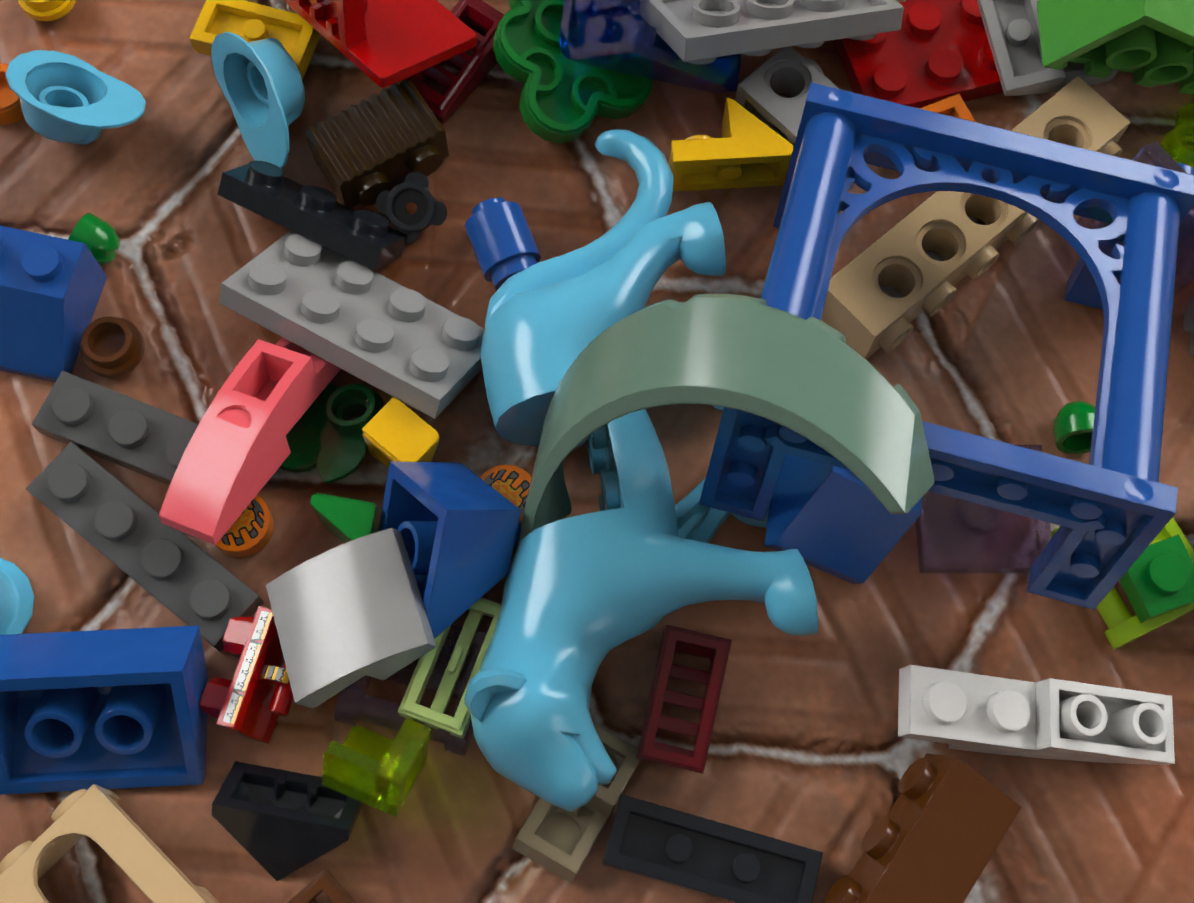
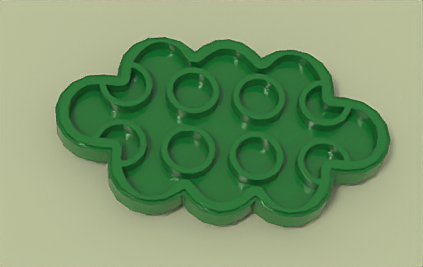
(558, 92)

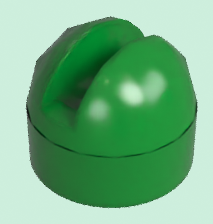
(97, 236)
(1074, 427)

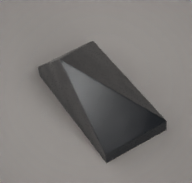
(283, 816)

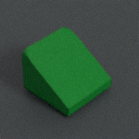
(346, 517)

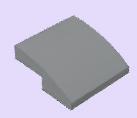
(1016, 50)
(349, 616)

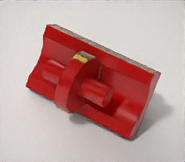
(260, 683)

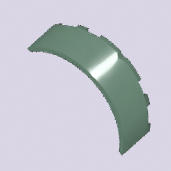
(744, 359)

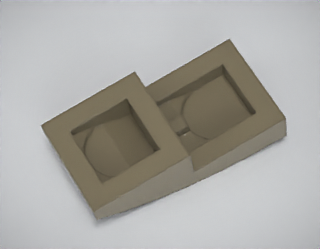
(564, 838)

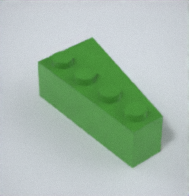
(1123, 35)

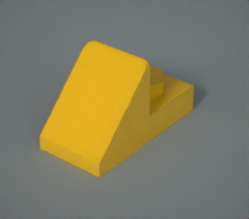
(743, 158)

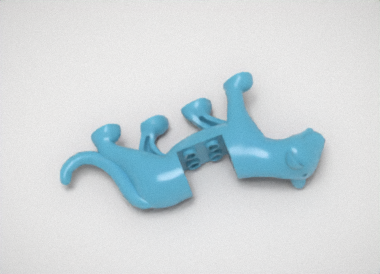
(611, 571)

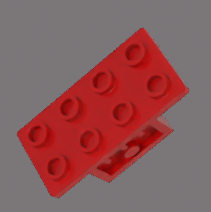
(388, 36)

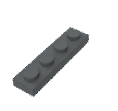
(141, 546)

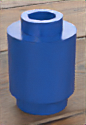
(501, 239)

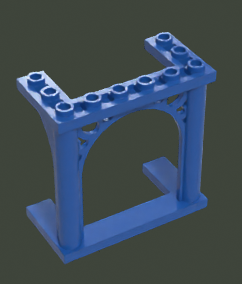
(1124, 267)

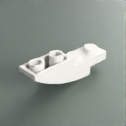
(1035, 718)

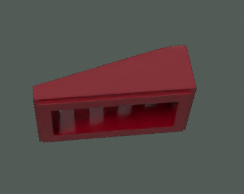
(473, 69)
(698, 645)

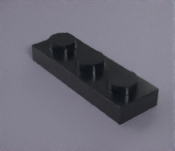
(313, 213)
(709, 856)

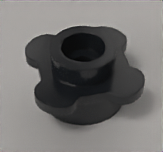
(414, 190)

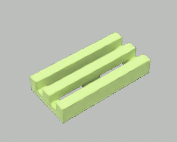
(435, 715)

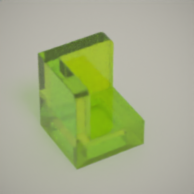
(377, 768)

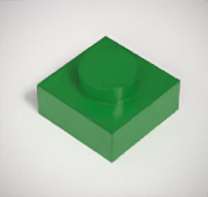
(1160, 579)

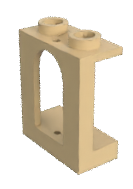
(100, 818)

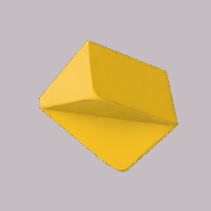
(400, 435)

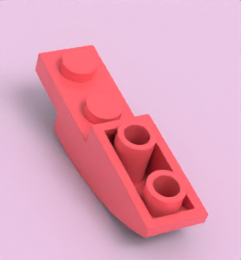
(243, 437)

